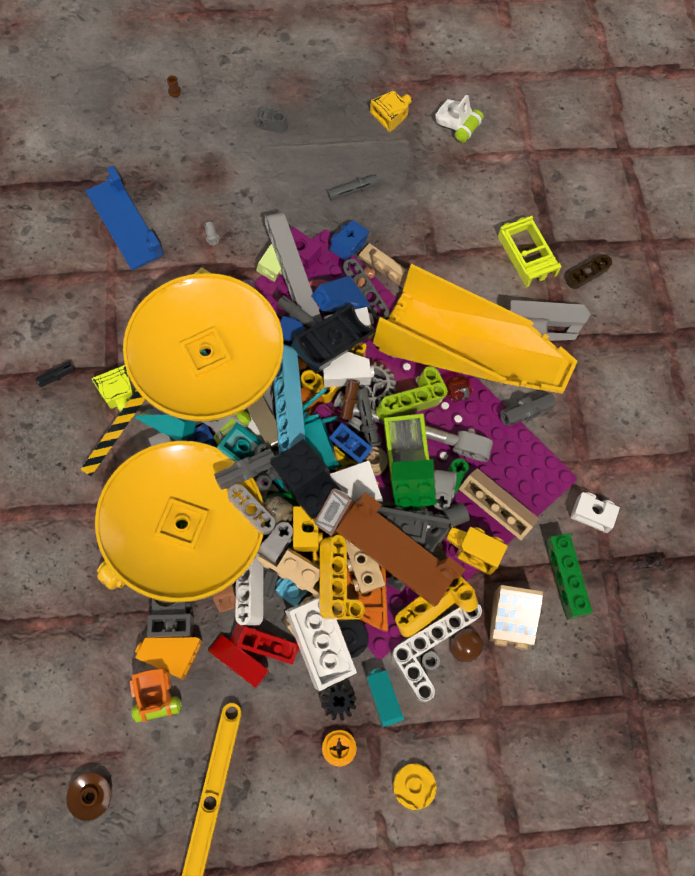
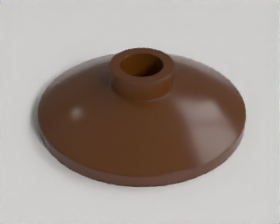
(77, 795)

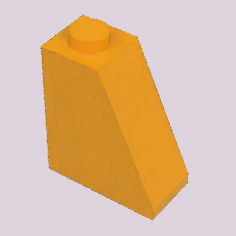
(169, 653)

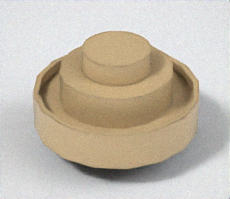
(378, 461)

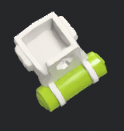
(459, 118)

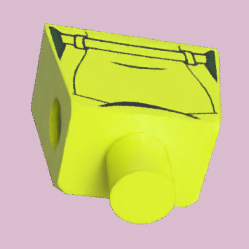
(115, 387)

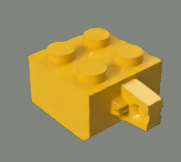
(478, 548)

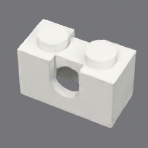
(584, 513)

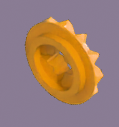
(346, 740)

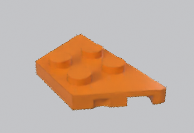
(374, 602)

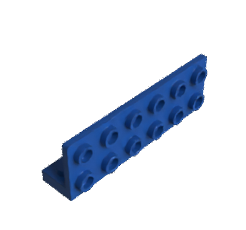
(124, 222)

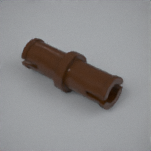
(350, 399)

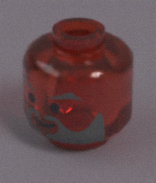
(458, 389)

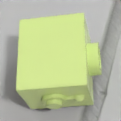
(269, 265)

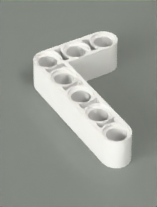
(430, 642)

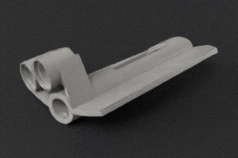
(553, 314)

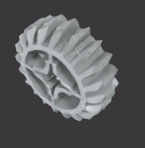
(385, 382)

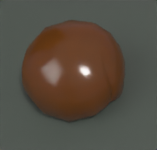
(466, 645)

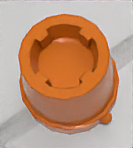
(306, 396)

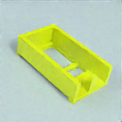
(533, 269)

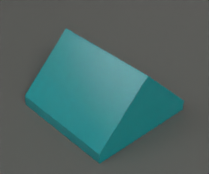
(239, 443)

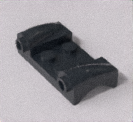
(331, 339)

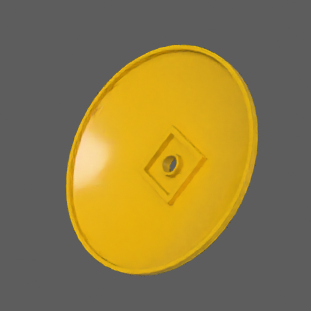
(200, 314)
(140, 517)

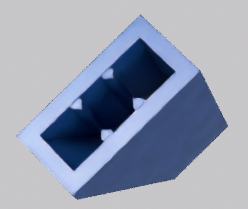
(338, 295)

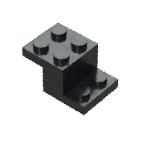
(305, 477)

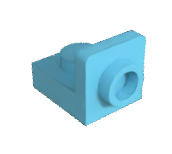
(289, 591)

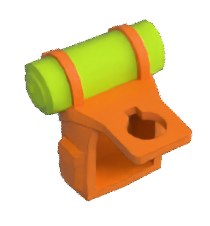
(153, 695)

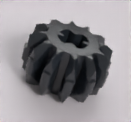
(338, 710)

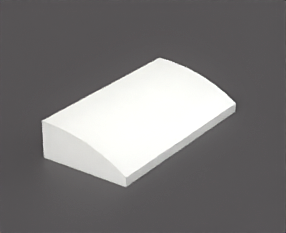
(320, 645)

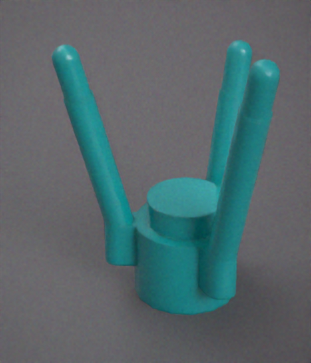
(306, 416)

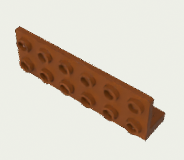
(397, 551)

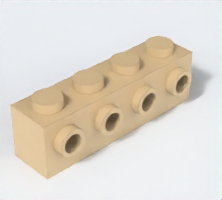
(499, 504)
(366, 570)

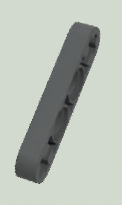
(369, 288)

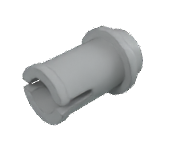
(212, 236)

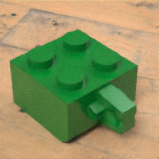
(414, 483)

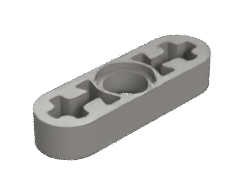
(236, 502)

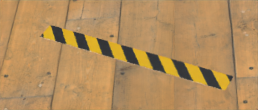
(113, 433)

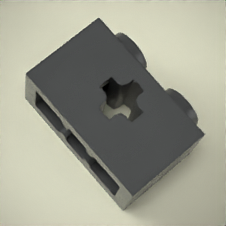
(170, 626)

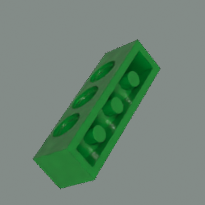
(568, 576)

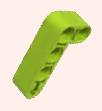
(430, 391)

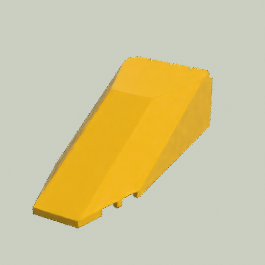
(470, 335)

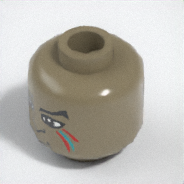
(279, 509)

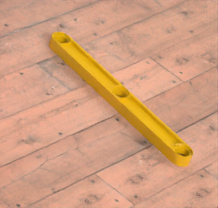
(213, 786)

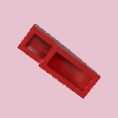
(239, 661)

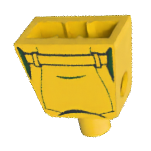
(390, 109)

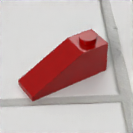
(264, 643)

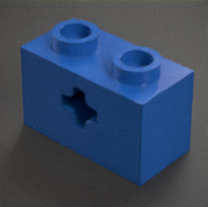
(349, 240)
(351, 443)

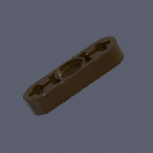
(585, 278)

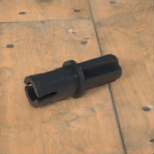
(54, 374)

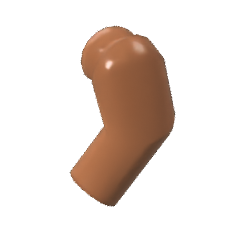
(362, 281)

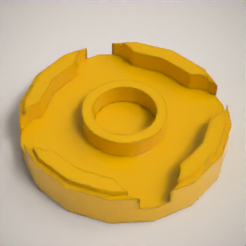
(414, 786)

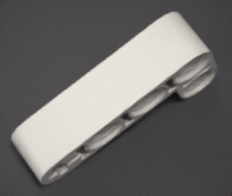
(250, 596)

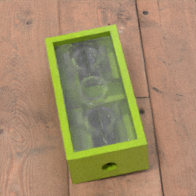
(405, 439)

